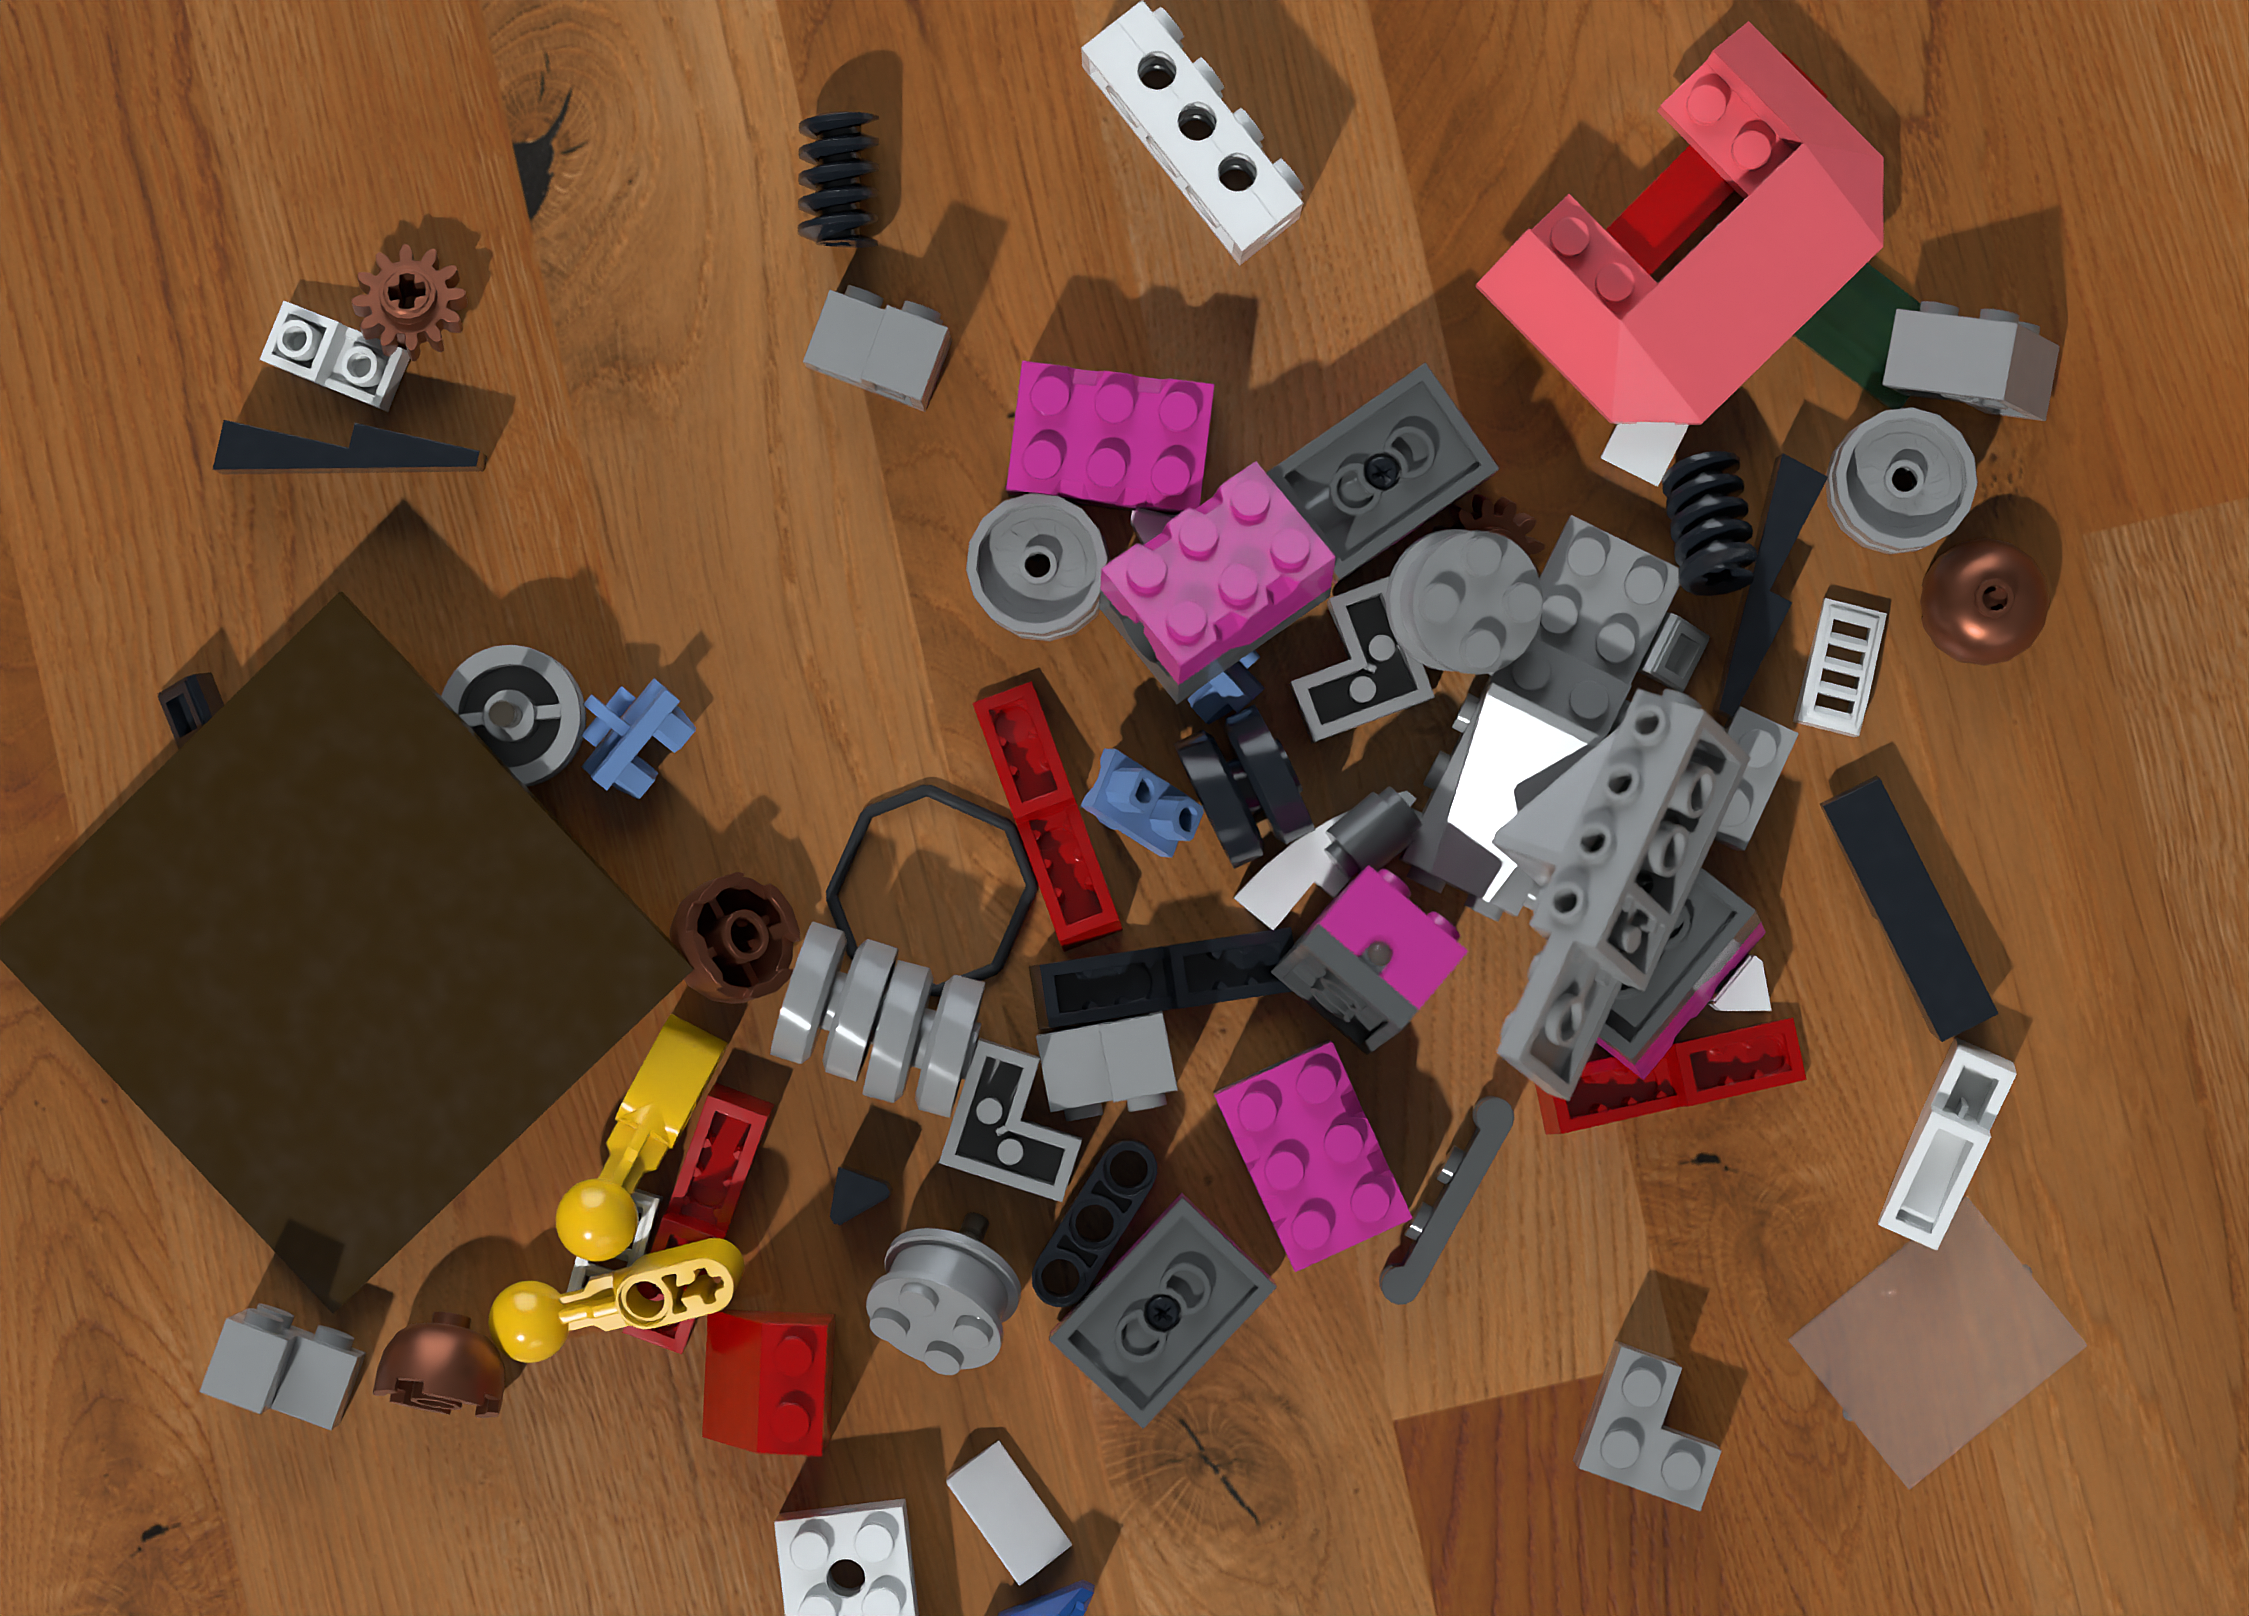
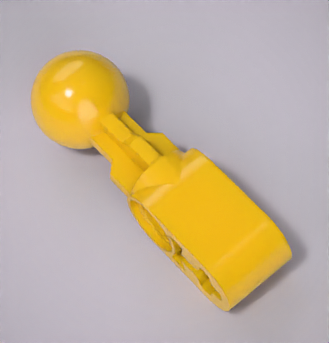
(599, 1214)
(534, 1320)

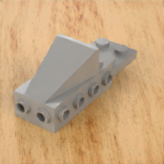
(1540, 713)
(1592, 850)

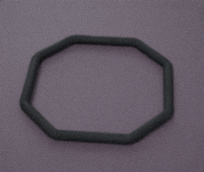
(968, 808)

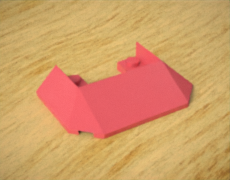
(1742, 292)

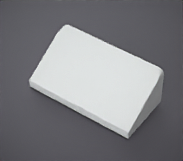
(1008, 1512)

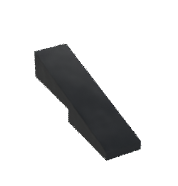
(371, 450)
(1761, 612)
(1908, 909)
(1159, 978)

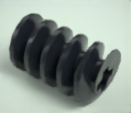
(837, 179)
(1709, 523)

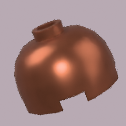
(1960, 613)
(736, 938)
(442, 1368)

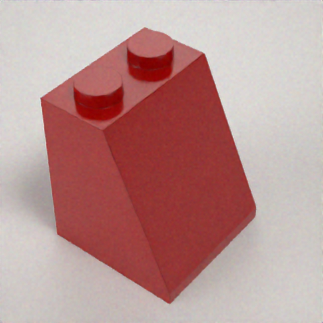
(769, 1381)

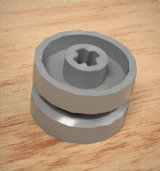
(1912, 444)
(1022, 531)
(834, 1001)
(924, 1038)

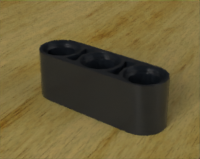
(1081, 1251)

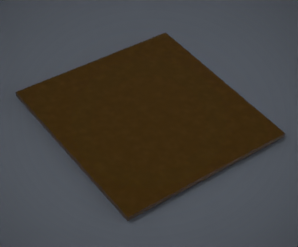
(339, 953)

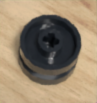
(1249, 784)

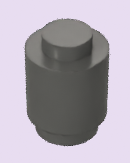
(1372, 833)

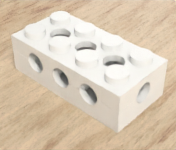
(1151, 42)
(867, 1533)

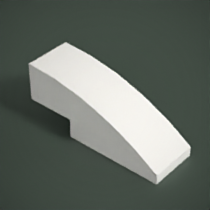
(1292, 872)
(1947, 1143)

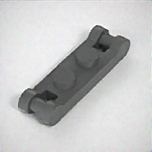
(1434, 1224)

